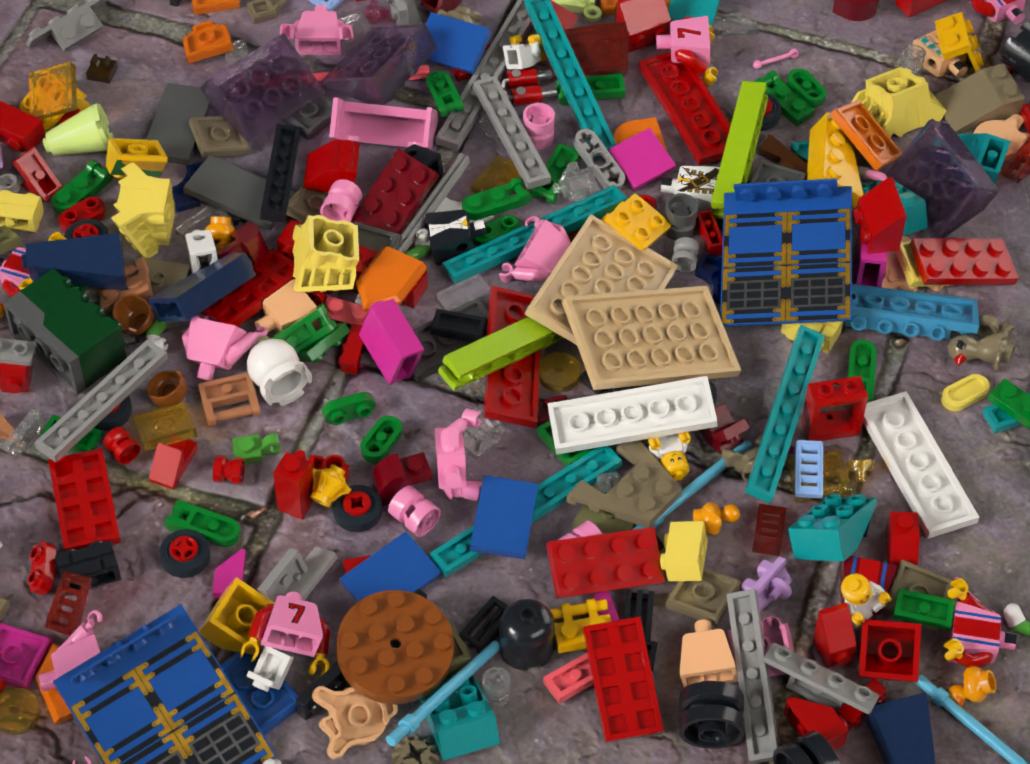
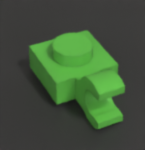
(253, 448)

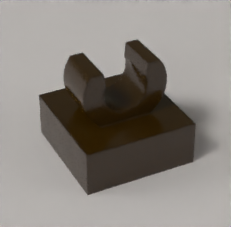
(101, 69)

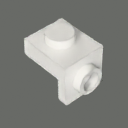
(270, 669)

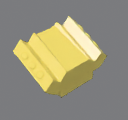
(900, 101)
(144, 210)
(325, 254)

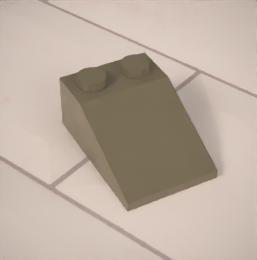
(981, 98)

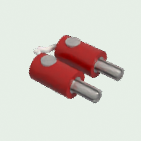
(525, 86)

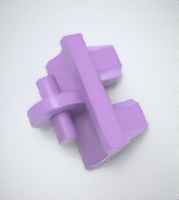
(772, 582)

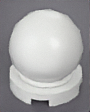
(277, 371)

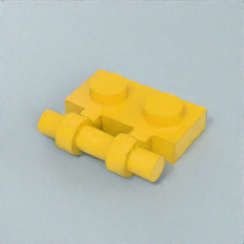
(569, 632)

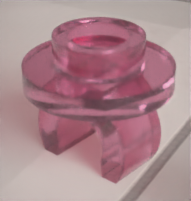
(373, 12)

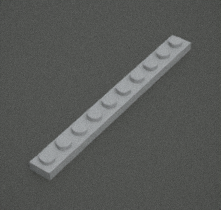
(493, 63)

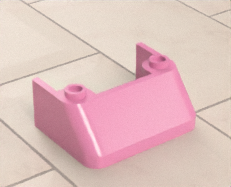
(383, 124)

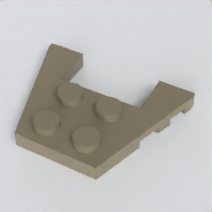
(639, 495)

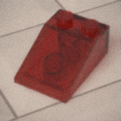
(600, 48)

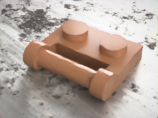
(136, 285)
(227, 392)

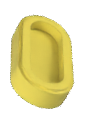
(965, 392)

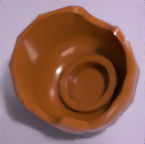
(133, 314)
(167, 388)

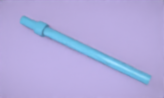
(698, 483)
(942, 698)
(411, 722)

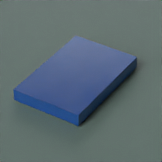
(457, 42)
(504, 517)
(394, 567)
(265, 707)

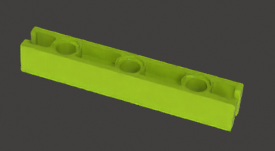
(740, 142)
(495, 352)

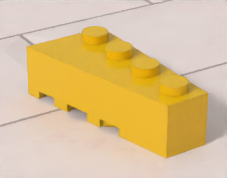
(833, 157)

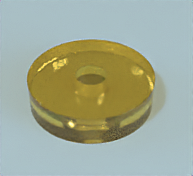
(559, 381)
(27, 716)

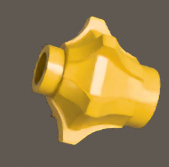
(328, 485)

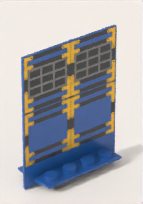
(787, 253)
(162, 700)

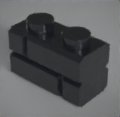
(93, 562)

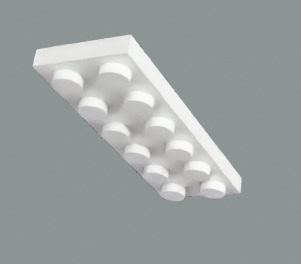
(632, 415)
(918, 465)

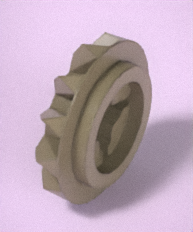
(402, 751)

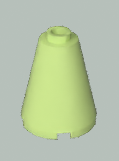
(80, 134)

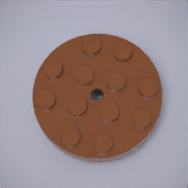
(395, 647)

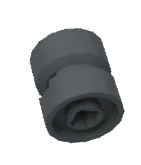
(681, 213)

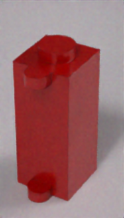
(294, 484)

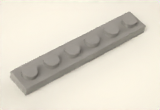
(512, 132)
(101, 400)
(753, 675)

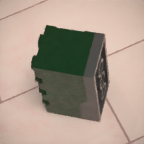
(68, 330)

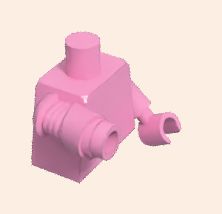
(451, 458)

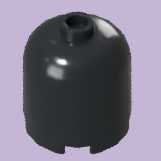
(1017, 52)
(527, 634)

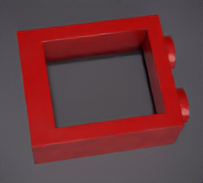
(835, 423)

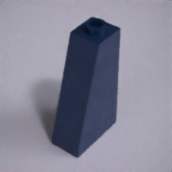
(84, 260)
(202, 288)
(903, 730)

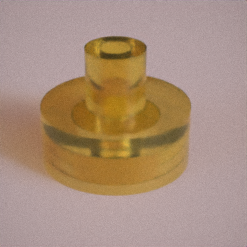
(861, 467)

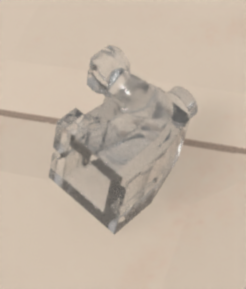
(576, 183)
(481, 439)

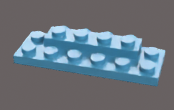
(912, 312)

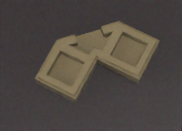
(264, 9)

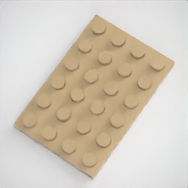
(597, 263)
(650, 337)

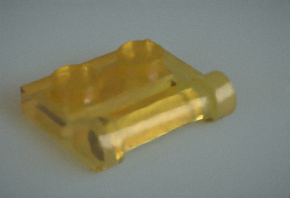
(832, 469)

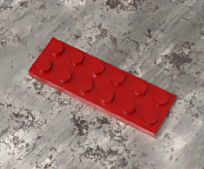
(688, 106)
(514, 389)

